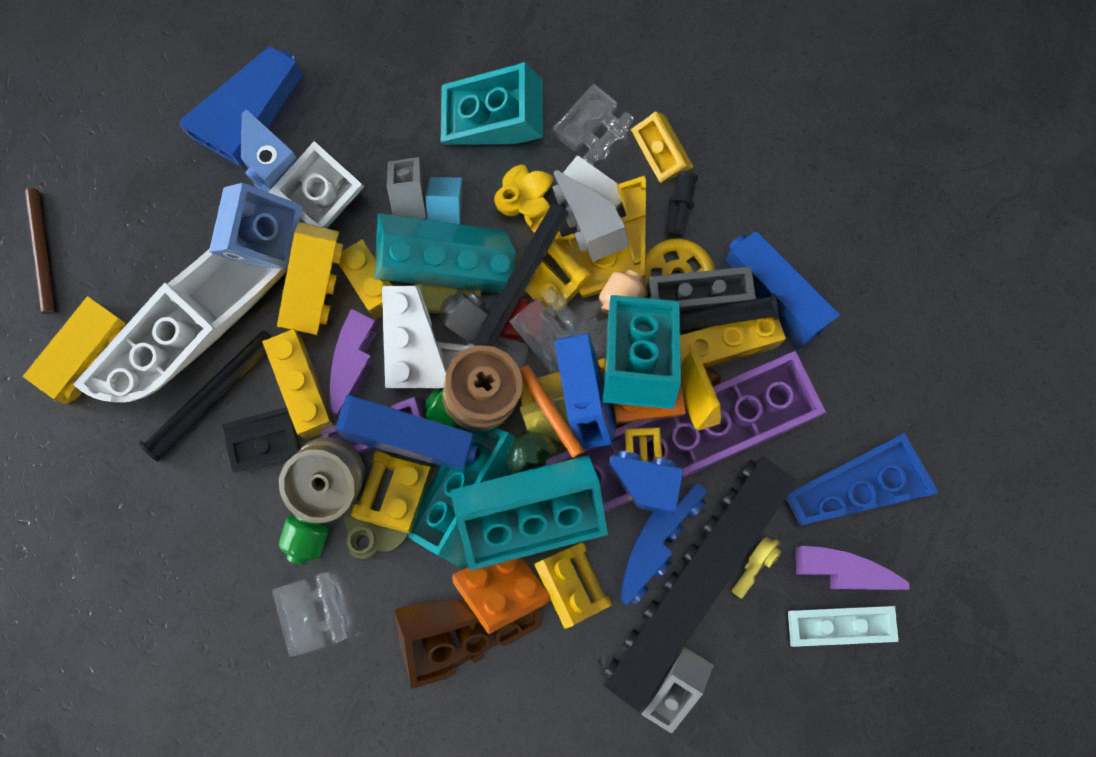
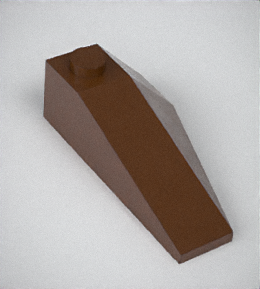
(447, 633)

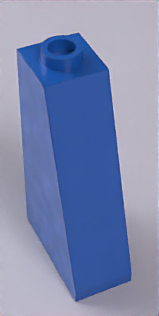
(258, 87)
(800, 307)
(405, 434)

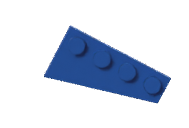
(873, 480)

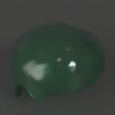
(530, 447)

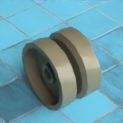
(322, 480)

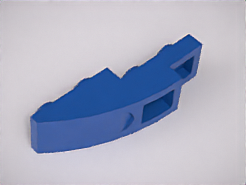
(649, 553)

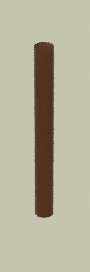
(39, 251)

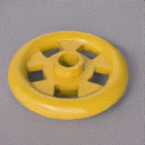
(685, 251)

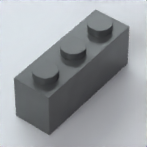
(704, 288)

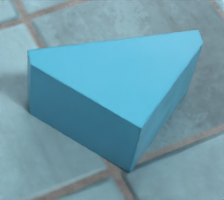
(444, 199)

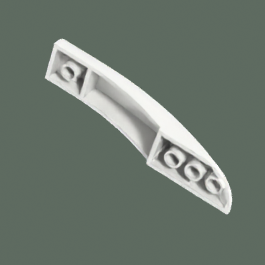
(209, 294)

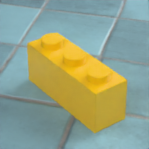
(309, 278)
(74, 350)
(299, 384)

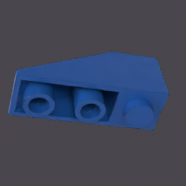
(583, 391)

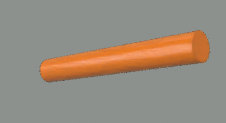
(551, 412)

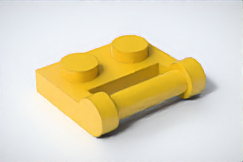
(547, 277)
(402, 496)
(566, 588)

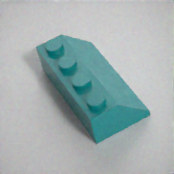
(442, 254)
(529, 512)
(436, 520)

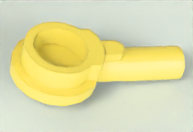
(764, 554)

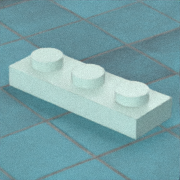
(842, 626)

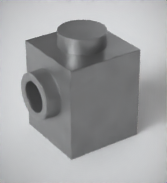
(464, 314)

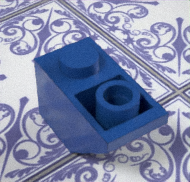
(648, 484)

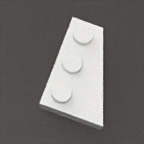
(409, 342)

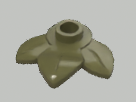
(380, 537)

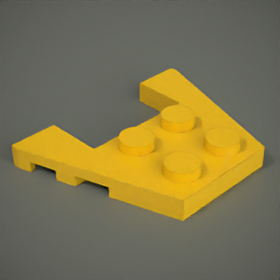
(632, 258)

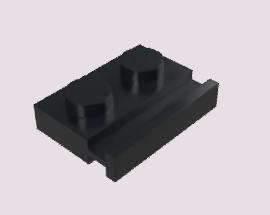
(260, 440)

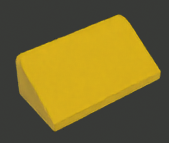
(661, 147)
(699, 393)

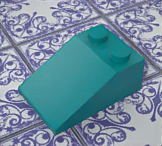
(493, 108)
(642, 352)

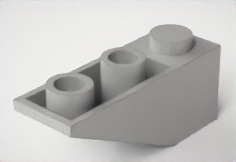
(595, 218)

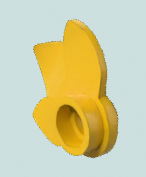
(525, 190)

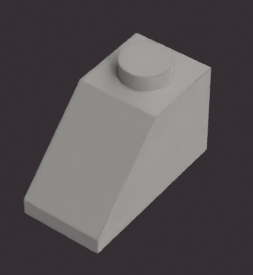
(406, 188)
(678, 690)

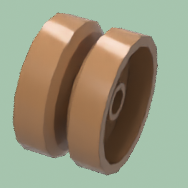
(481, 407)

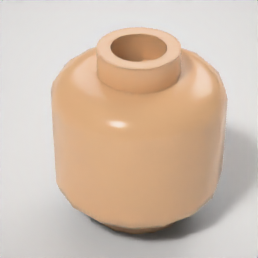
(623, 285)

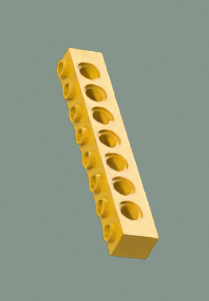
(714, 345)

